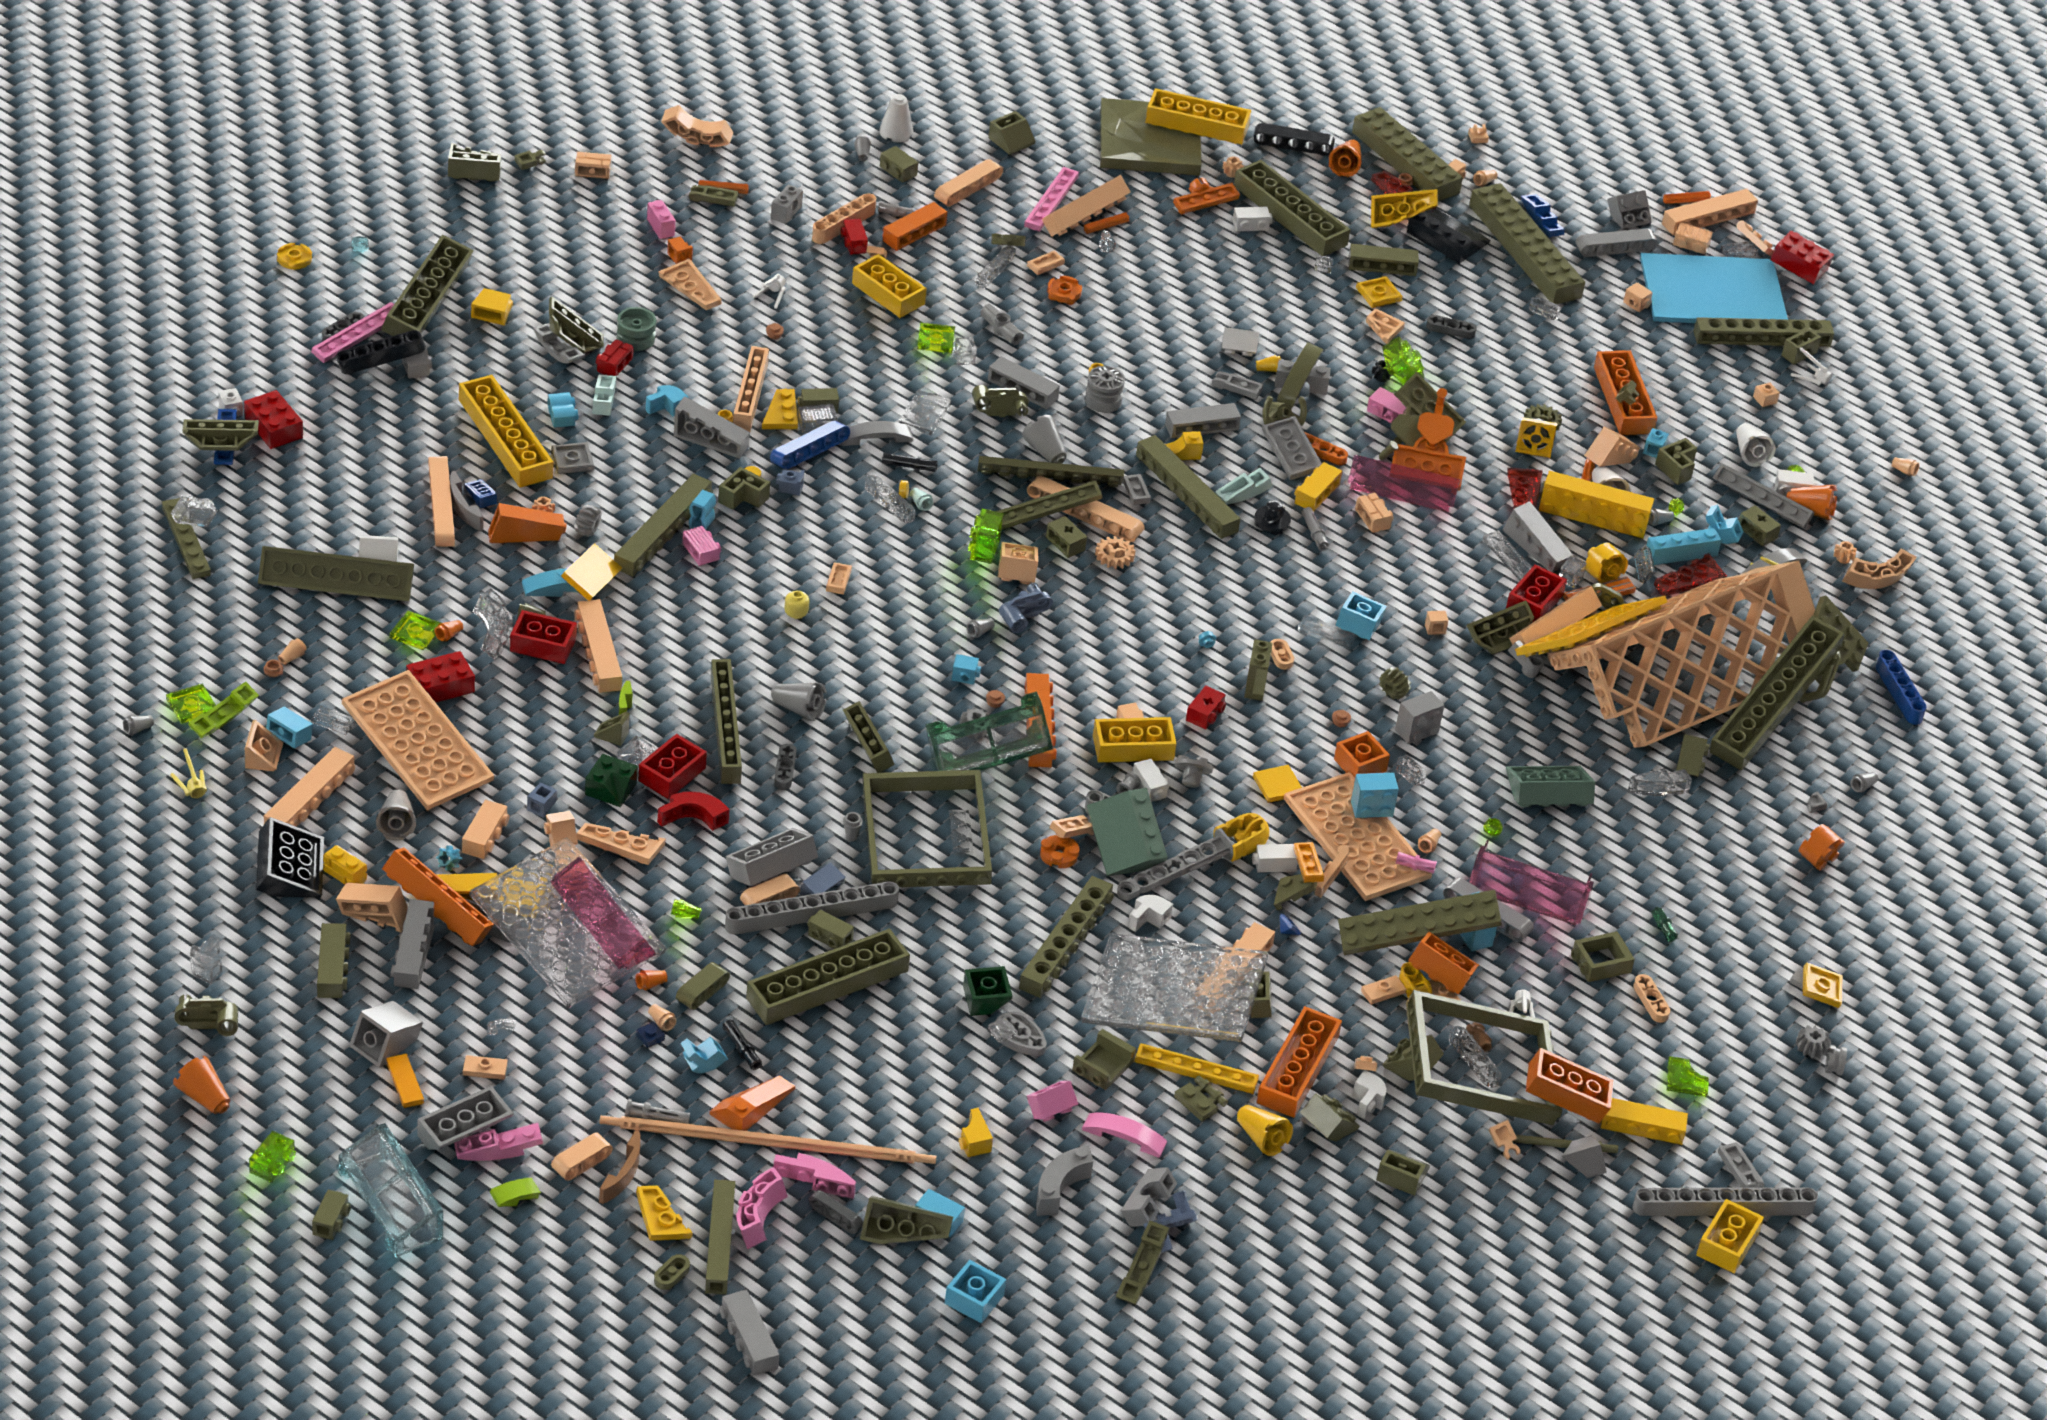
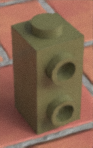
(819, 397)
(830, 930)
(330, 1214)

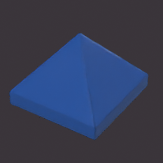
(1287, 926)

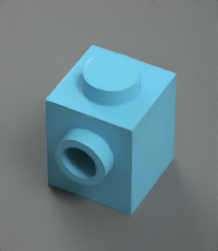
(1654, 441)
(966, 669)

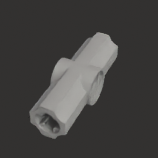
(1002, 324)

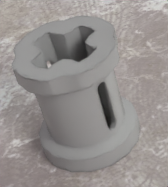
(1129, 783)

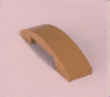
(615, 1185)

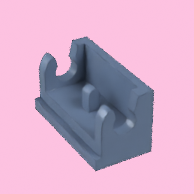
(822, 880)

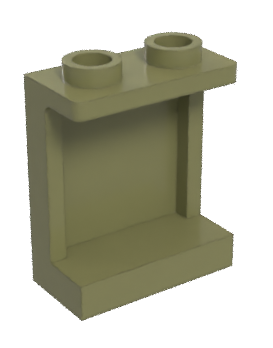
(1258, 670)
(1105, 1060)

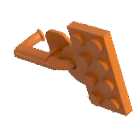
(1429, 457)

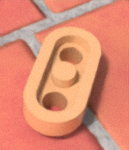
(1282, 654)

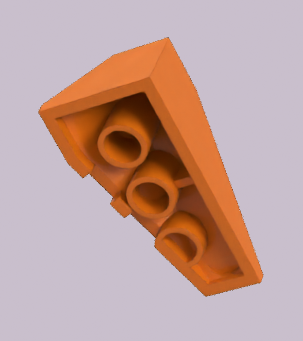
(750, 1105)

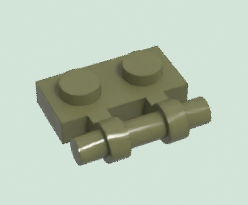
(1197, 1102)

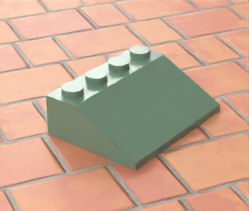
(1551, 785)
(1127, 832)

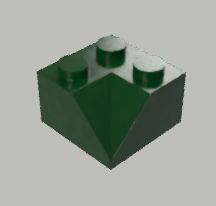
(611, 780)
(986, 989)

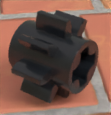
(1380, 371)

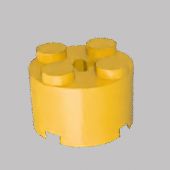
(1605, 563)

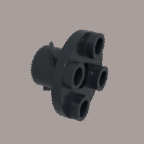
(1272, 517)

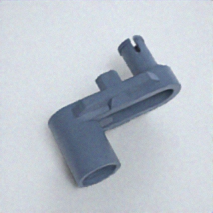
(1025, 606)
(1180, 1216)

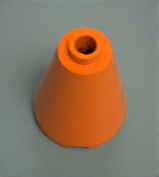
(1346, 158)
(1816, 498)
(203, 1085)

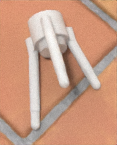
(774, 284)
(1822, 374)
(1522, 1002)

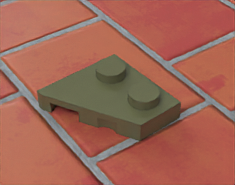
(1292, 888)

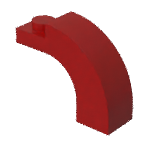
(696, 805)

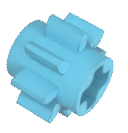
(454, 858)

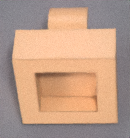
(1478, 135)

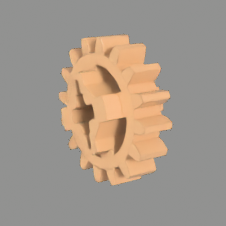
(1115, 552)

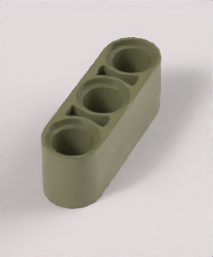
(702, 985)

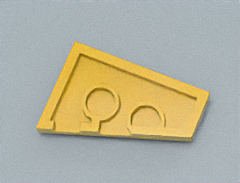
(782, 411)
(658, 1215)

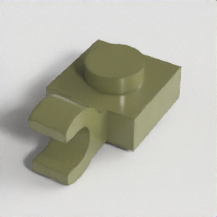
(527, 159)

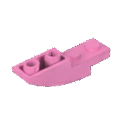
(493, 1146)
(816, 1171)

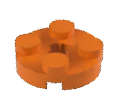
(1057, 292)
(1051, 856)

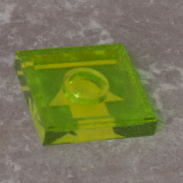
(936, 337)
(414, 630)
(190, 702)

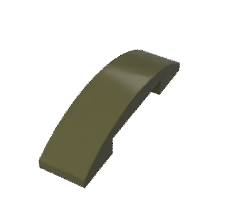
(1299, 374)
(1143, 1263)

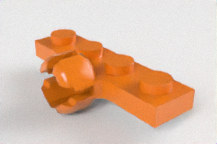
(1205, 196)

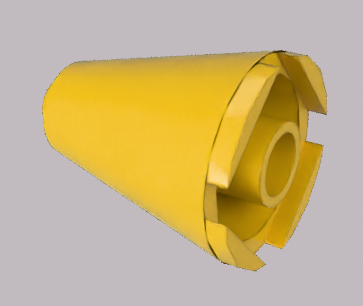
(1265, 1129)

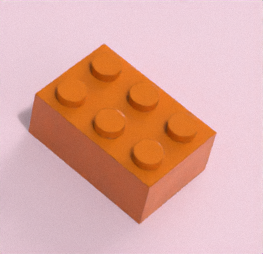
(1443, 963)

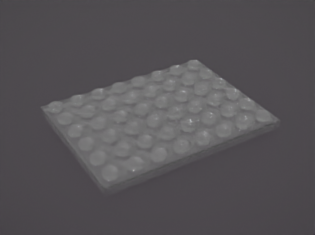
(548, 930)
(1175, 987)

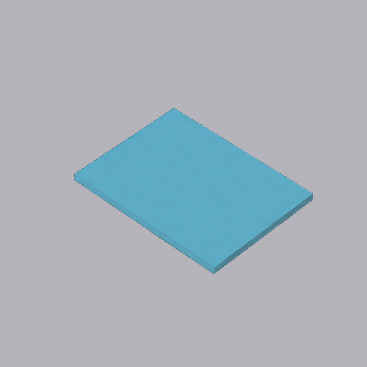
(1711, 287)

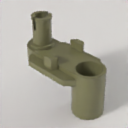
(1000, 401)
(207, 1014)

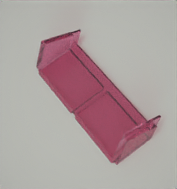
(1403, 483)
(1531, 887)
(601, 915)

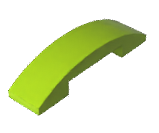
(224, 711)

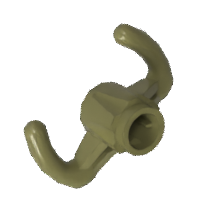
(1278, 411)

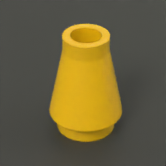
(1268, 364)

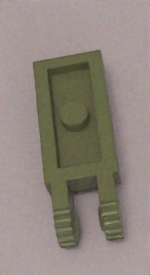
(713, 195)

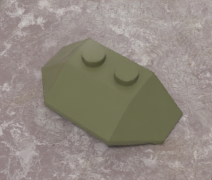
(573, 328)
(220, 434)
(1496, 629)

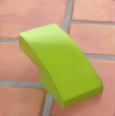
(625, 698)
(513, 1191)

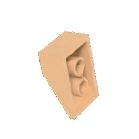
(1018, 563)

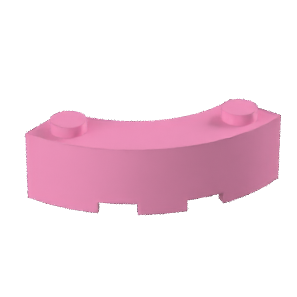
(756, 1203)

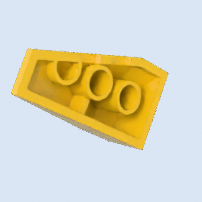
(1396, 207)

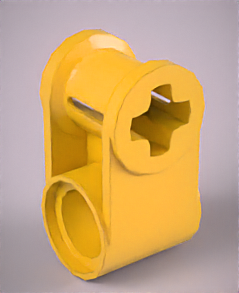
(1413, 980)

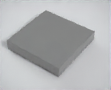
(572, 458)

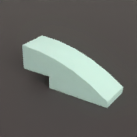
(604, 395)
(1244, 487)

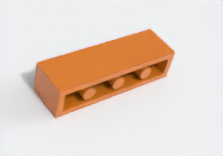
(915, 226)

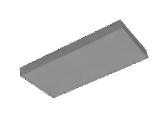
(1292, 447)

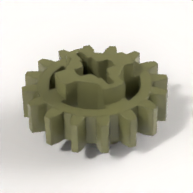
(1544, 413)

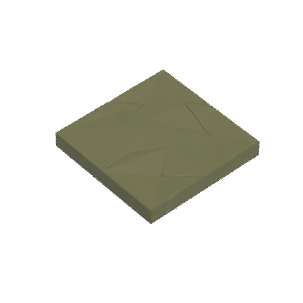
(1139, 146)

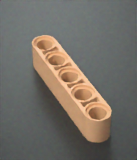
(968, 182)
(830, 225)

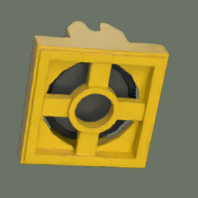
(1536, 435)

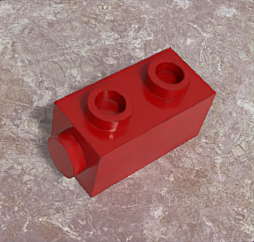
(854, 236)

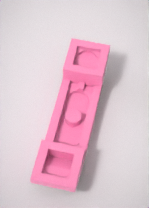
(1127, 1129)

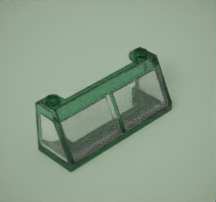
(991, 738)

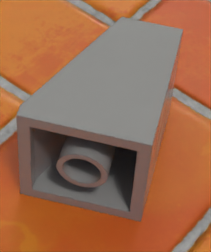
(384, 1032)

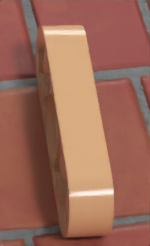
(1651, 990)

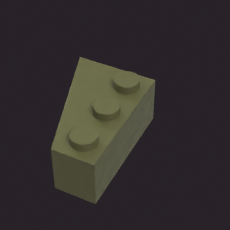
(473, 164)

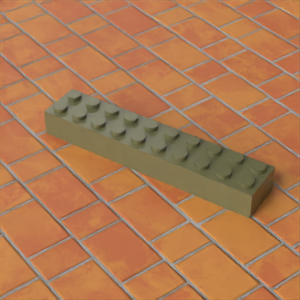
(1527, 244)
(1776, 693)

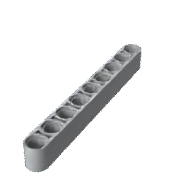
(801, 908)
(1709, 1201)

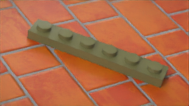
(1050, 504)
(187, 543)

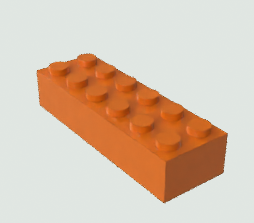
(1614, 371)
(1299, 1062)

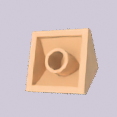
(262, 748)

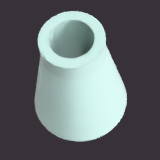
(922, 500)

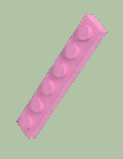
(1051, 198)
(352, 335)

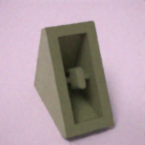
(615, 729)

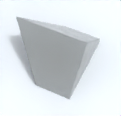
(1586, 1156)

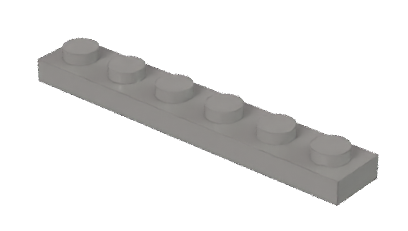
(1763, 495)

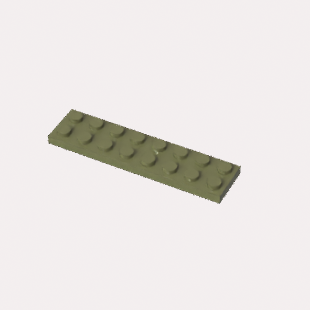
(1057, 471)
(336, 573)
(1413, 922)

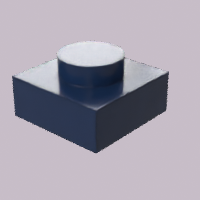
(650, 1034)

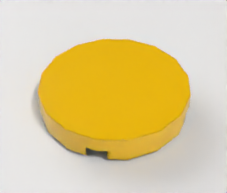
(294, 256)

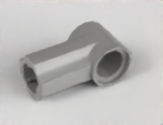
(1531, 664)

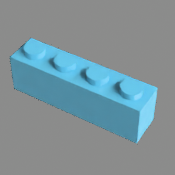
(1684, 546)

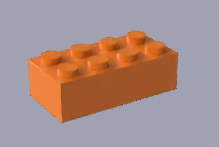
(1569, 1085)

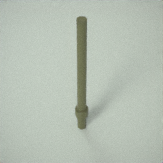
(1558, 1143)

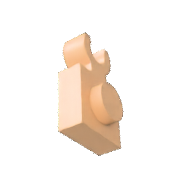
(1365, 1063)
(1504, 1136)

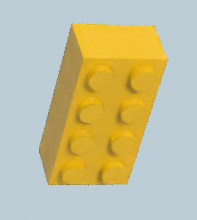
(889, 285)
(1134, 739)

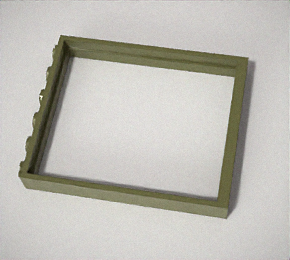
(927, 782)
(1464, 1095)

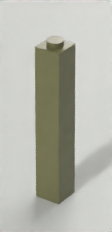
(720, 1237)

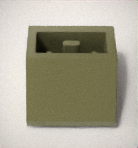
(1011, 133)
(1400, 1059)
(1329, 1117)
(1402, 1172)

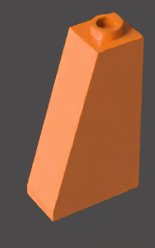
(525, 525)

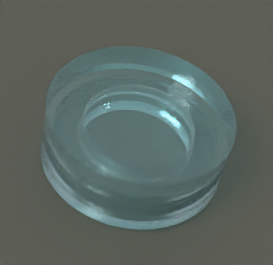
(359, 243)

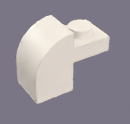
(1150, 909)
(1370, 1091)

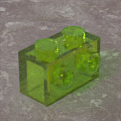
(272, 1156)

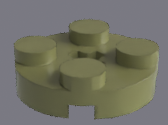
(1007, 239)

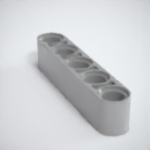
(1616, 242)
(1513, 923)

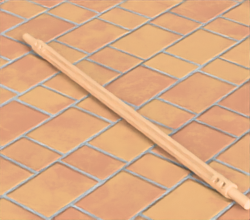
(767, 1139)

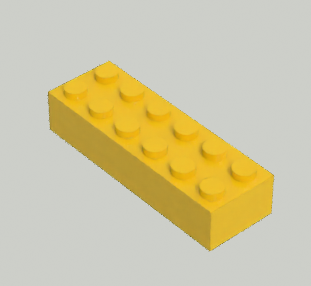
(1198, 116)
(1596, 504)

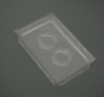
(925, 412)

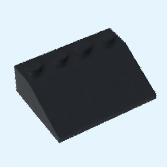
(1446, 234)
(289, 861)

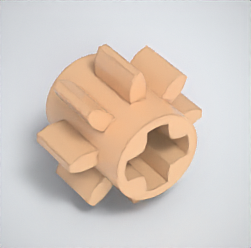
(1231, 166)
(544, 504)
(1845, 552)

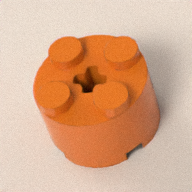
(1821, 846)

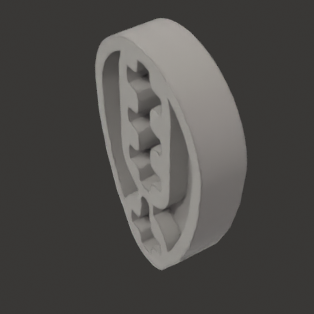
(1029, 1035)

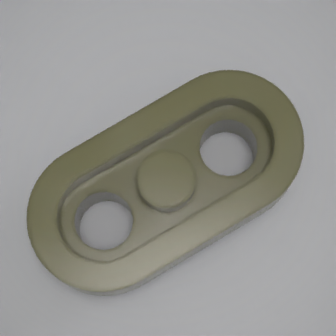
(1607, 594)
(668, 1275)

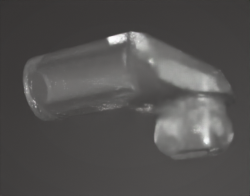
(501, 1023)

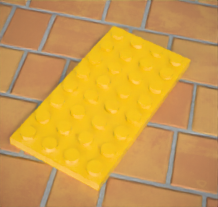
(1591, 626)

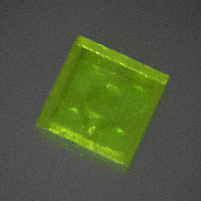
(1402, 360)
(985, 536)

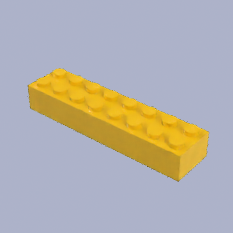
(506, 431)

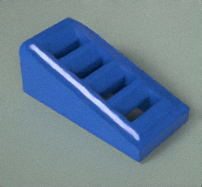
(481, 493)

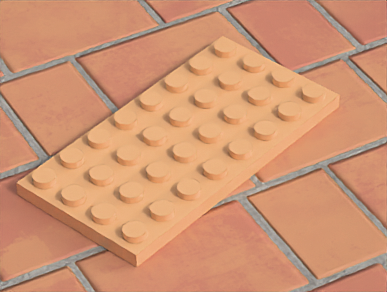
(417, 740)
(1371, 841)

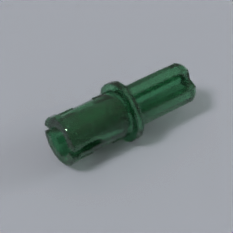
(1664, 924)

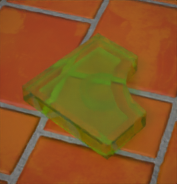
(1684, 1079)

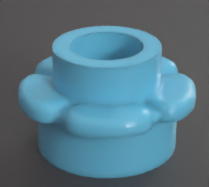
(1207, 639)

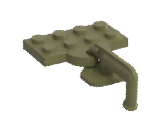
(1418, 399)
(1850, 653)

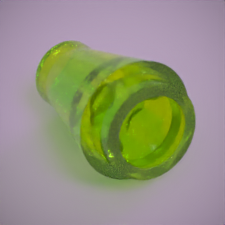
(684, 909)

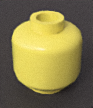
(796, 604)

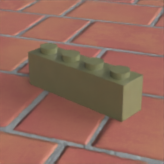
(1383, 259)
(868, 737)
(332, 960)

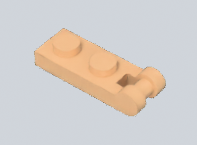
(1755, 237)
(1072, 826)
(1332, 870)

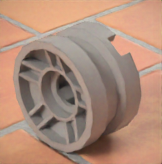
(1835, 1060)

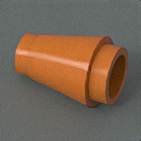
(447, 630)
(650, 978)

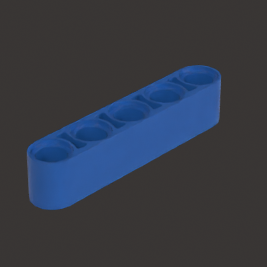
(810, 444)
(1901, 687)

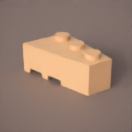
(1611, 449)
(374, 902)

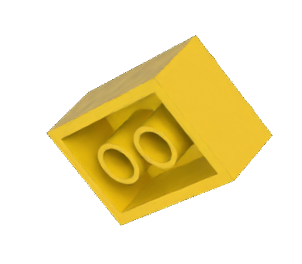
(1730, 1236)

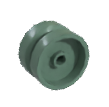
(636, 327)

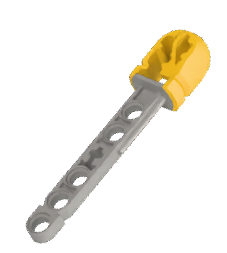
(1246, 829)

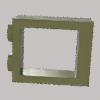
(1621, 965)

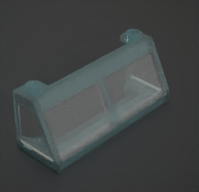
(393, 1191)

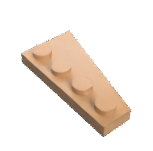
(691, 283)
(620, 842)

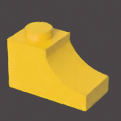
(1188, 446)
(976, 1136)

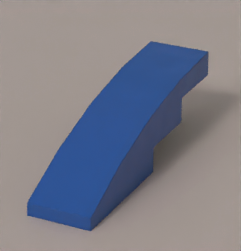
(1542, 216)

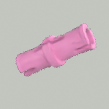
(1416, 862)

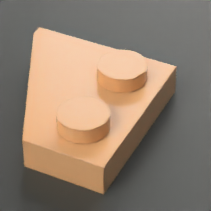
(1384, 325)

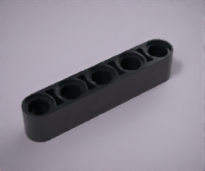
(1294, 139)
(380, 352)

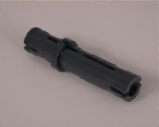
(909, 462)
(745, 1049)

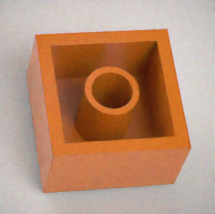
(1361, 755)

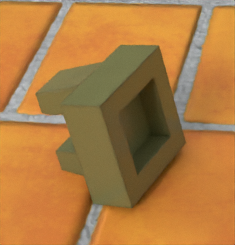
(1628, 393)

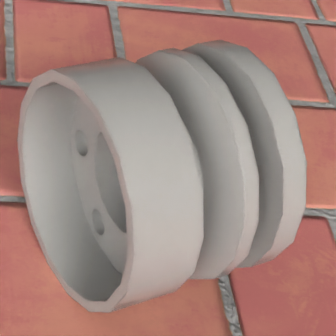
(1105, 389)

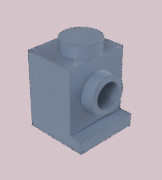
(790, 482)
(541, 799)

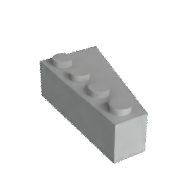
(414, 944)

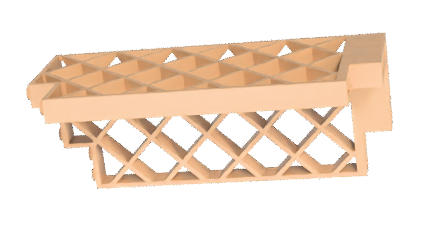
(1683, 612)

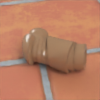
(1480, 1036)

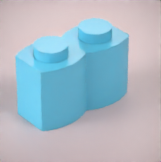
(562, 409)
(702, 510)

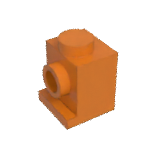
(679, 250)

